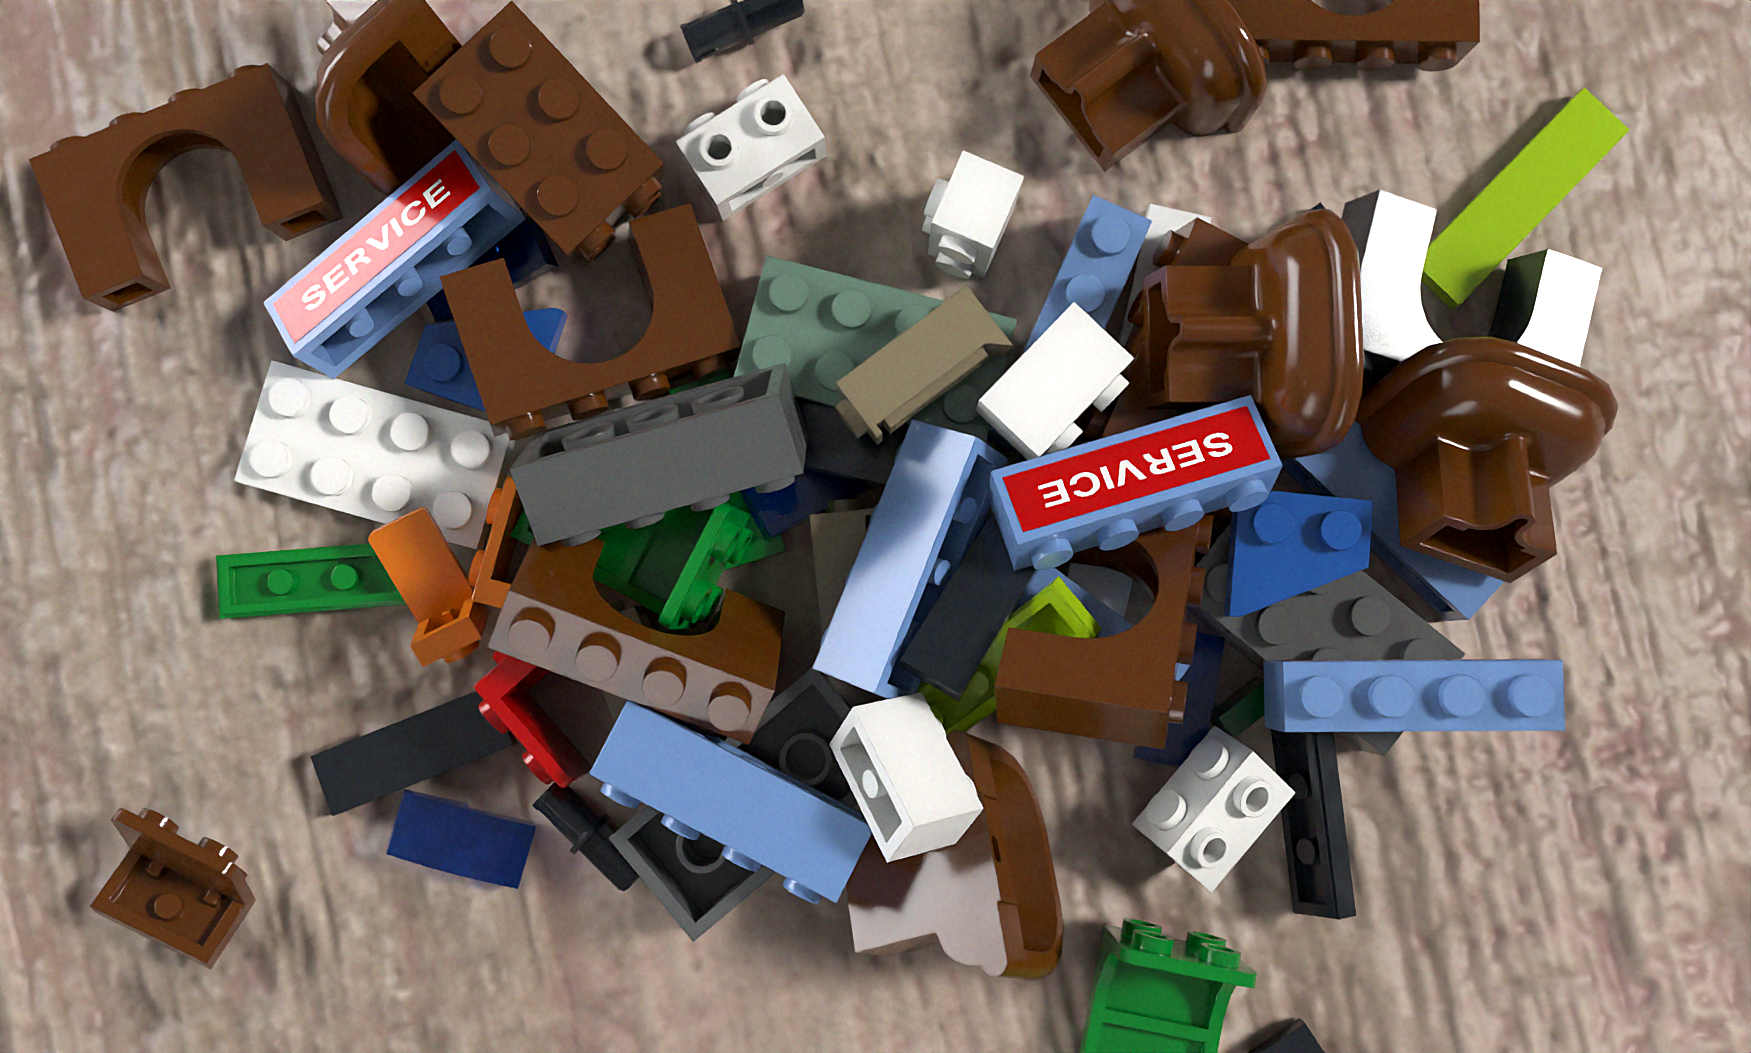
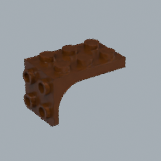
(544, 134)

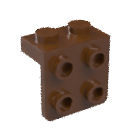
(175, 889)

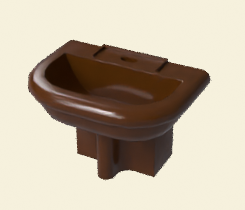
(1148, 67)
(367, 82)
(1266, 327)
(1478, 445)
(982, 899)

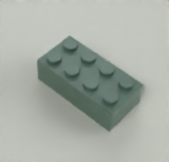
(835, 322)

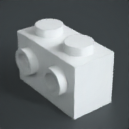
(751, 145)
(970, 215)
(1055, 384)
(905, 776)
(1211, 804)

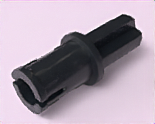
(737, 24)
(587, 833)

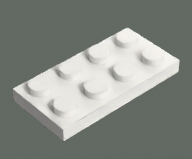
(373, 453)

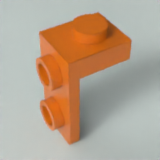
(492, 565)
(431, 586)

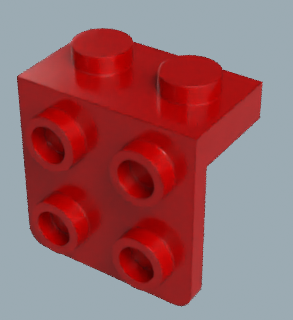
(512, 708)

